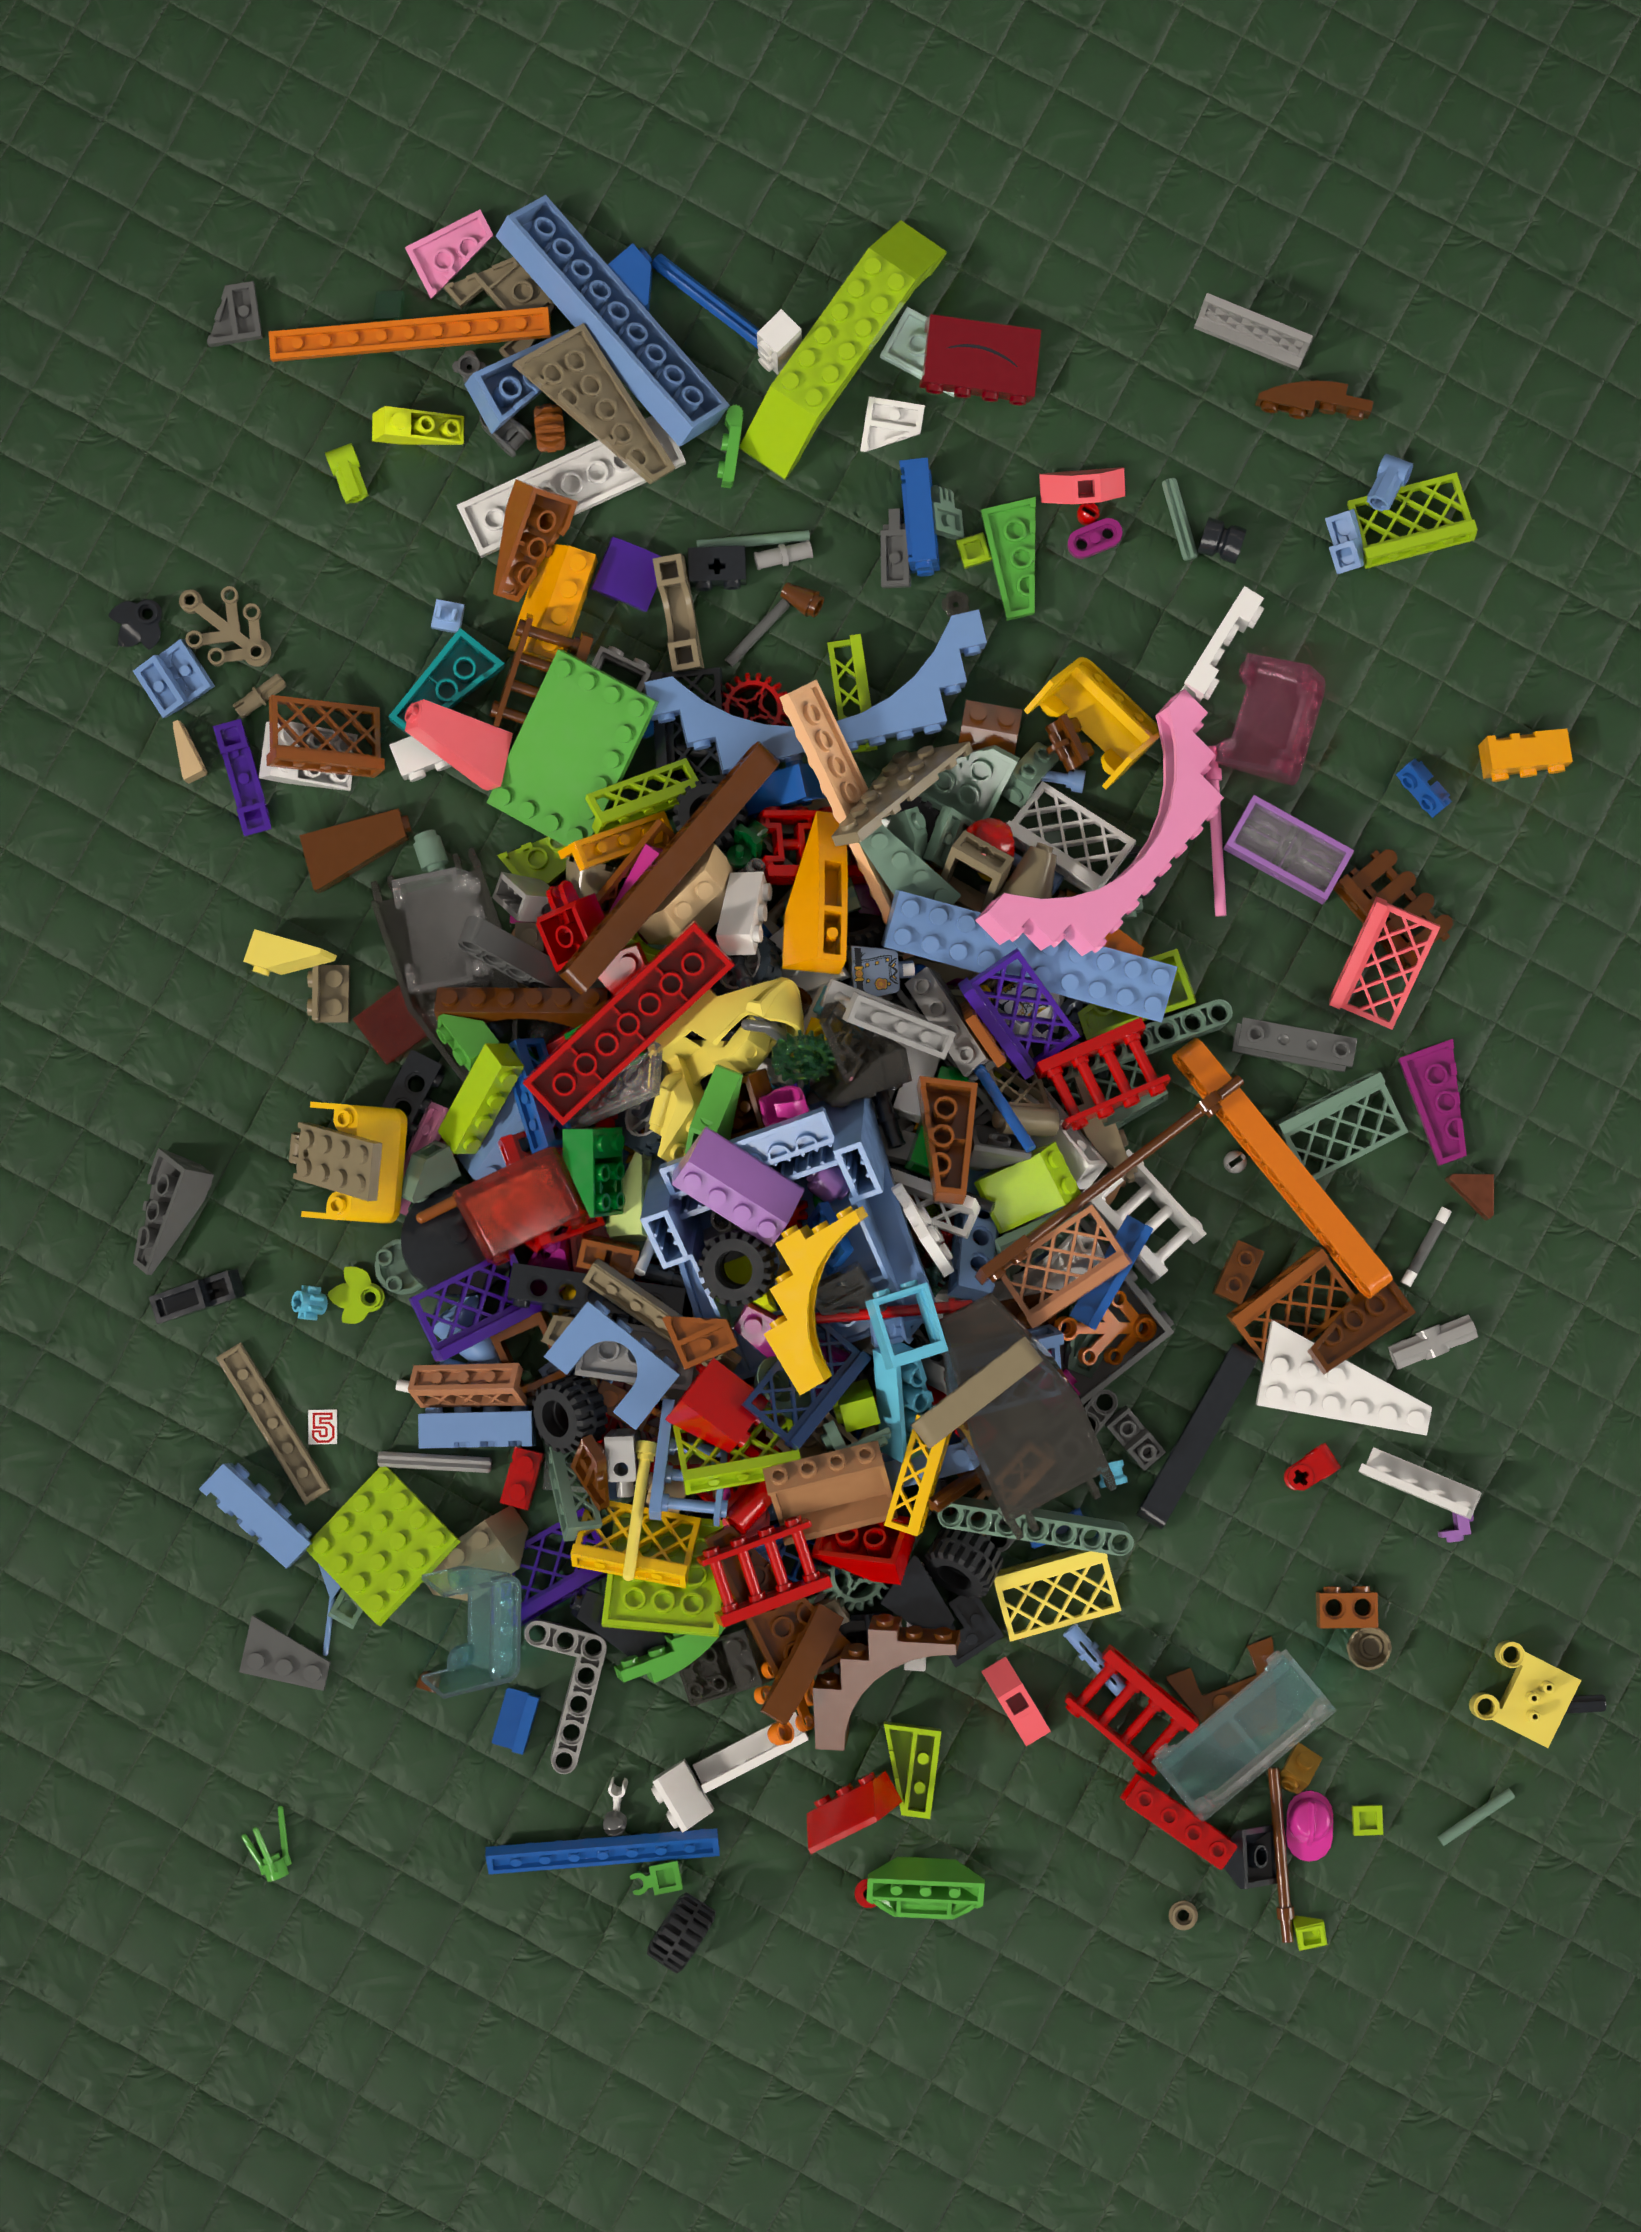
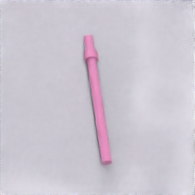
(1213, 776)

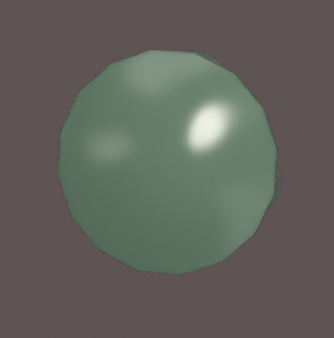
(392, 1270)

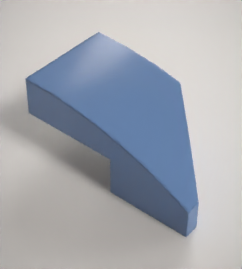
(898, 1329)

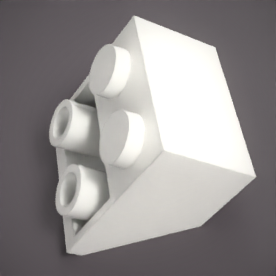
(682, 1796)

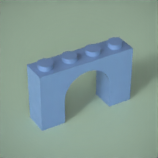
(653, 1372)

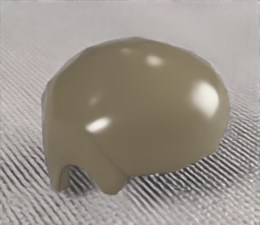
(1369, 1648)

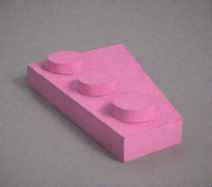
(448, 250)

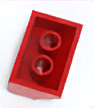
(850, 1810)

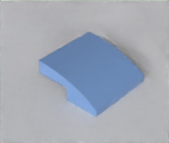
(173, 678)

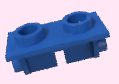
(1415, 778)

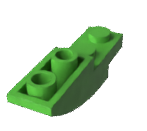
(665, 1661)

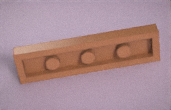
(467, 1383)

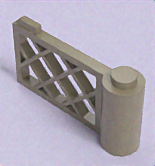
(1035, 1118)

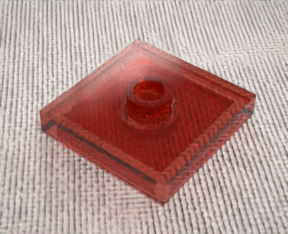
(390, 1026)

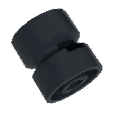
(1222, 540)

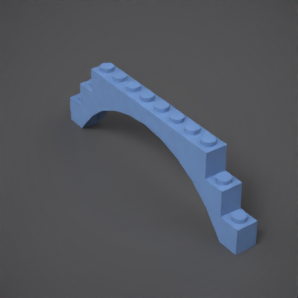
(909, 710)

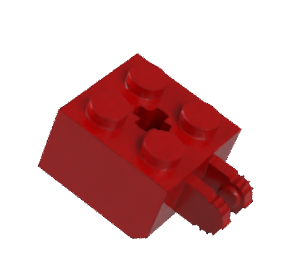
(568, 922)

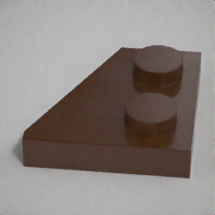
(591, 1470)

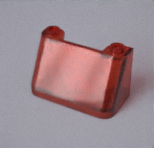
(521, 1204)

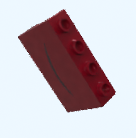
(980, 359)

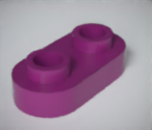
(1094, 539)

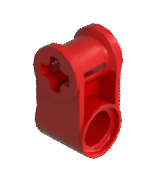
(1315, 1465)

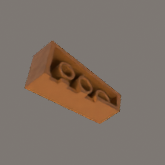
(947, 1125)

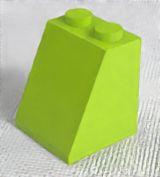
(1028, 1188)

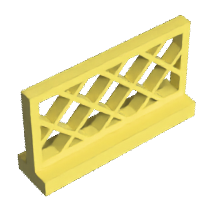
(1046, 1568)

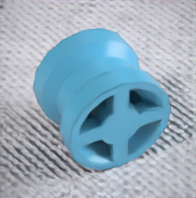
(1116, 1468)

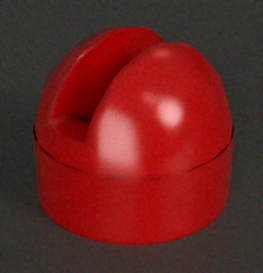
(1084, 517)

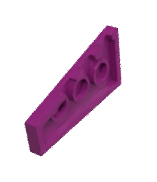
(755, 1322)

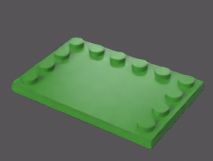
(570, 746)

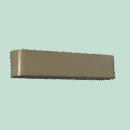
(976, 1392)

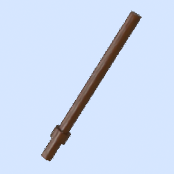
(1285, 1910)

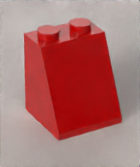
(714, 1408)

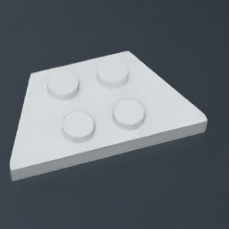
(927, 1234)

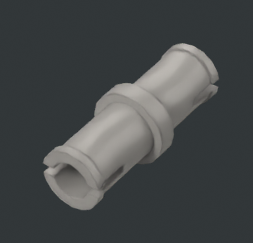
(783, 555)

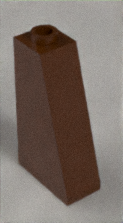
(350, 846)

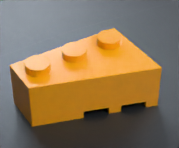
(1525, 754)

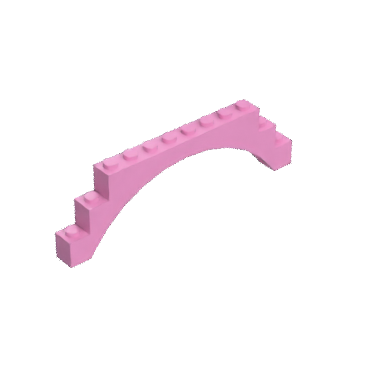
(1183, 807)

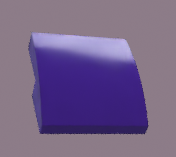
(627, 574)

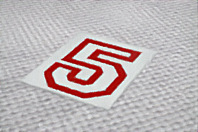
(322, 1426)

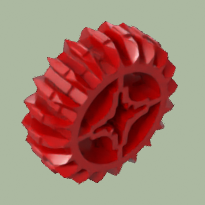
(764, 689)

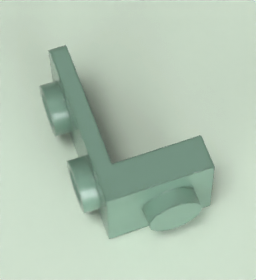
(1028, 774)
(833, 1441)

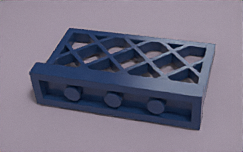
(820, 1404)

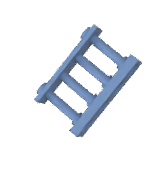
(665, 1474)

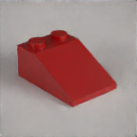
(868, 1551)

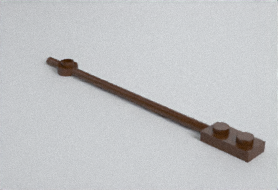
(1017, 1251)

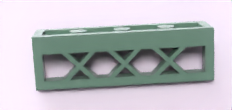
(565, 1498)

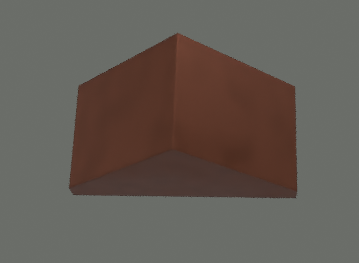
(1476, 1191)

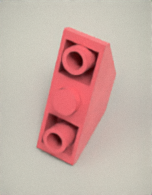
(1082, 486)
(1016, 1701)

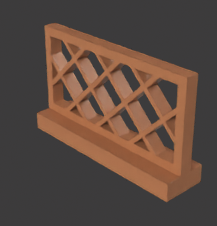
(1080, 1286)

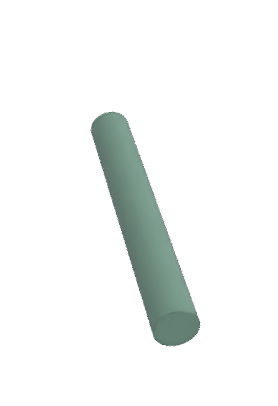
(1476, 1816)

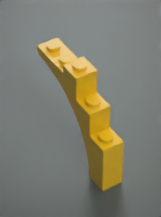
(795, 1336)

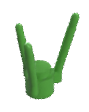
(271, 1865)

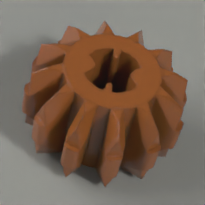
(549, 428)

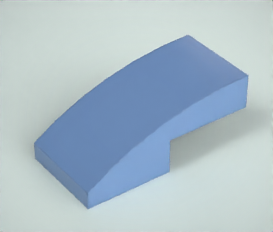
(1346, 540)

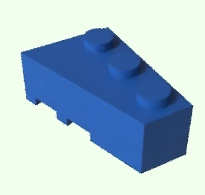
(786, 789)

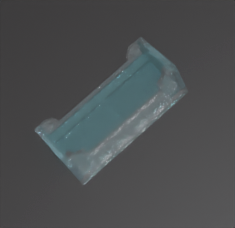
(1244, 1736)

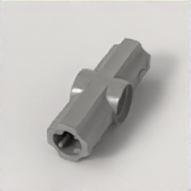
(1432, 1342)

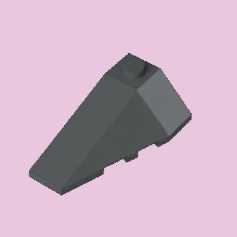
(174, 1198)

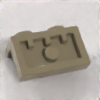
(329, 994)

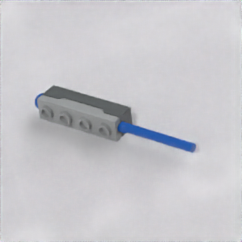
(966, 1050)

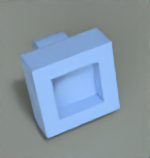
(447, 616)

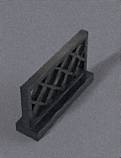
(665, 733)

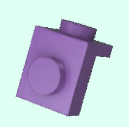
(1461, 1528)

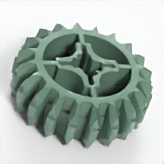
(847, 1584)

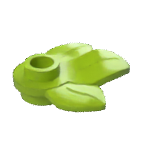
(353, 1295)

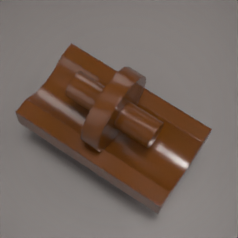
(1067, 743)

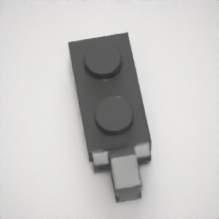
(894, 553)

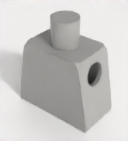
(522, 896)
(621, 1447)

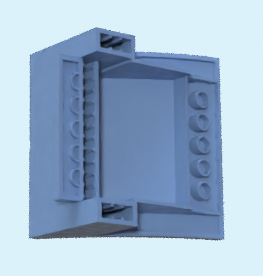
(797, 1149)

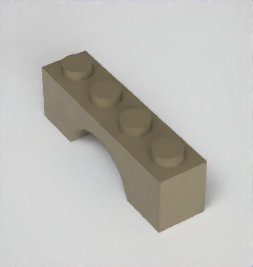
(679, 613)

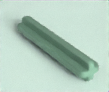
(1179, 519)

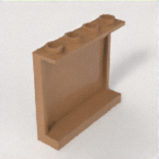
(832, 1490)

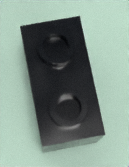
(703, 561)

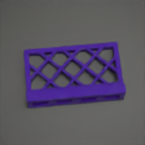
(995, 1020)
(478, 1330)
(561, 1590)

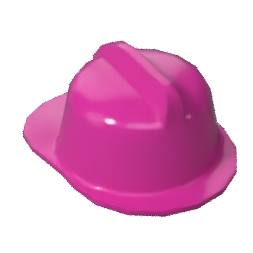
(1309, 1826)

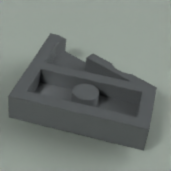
(237, 316)

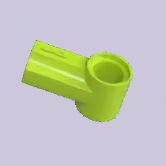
(345, 467)

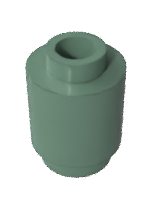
(430, 851)

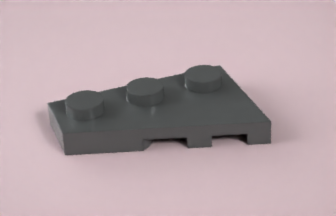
(278, 1657)

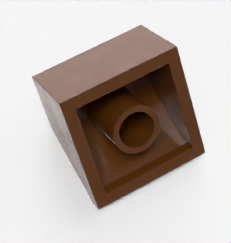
(990, 725)

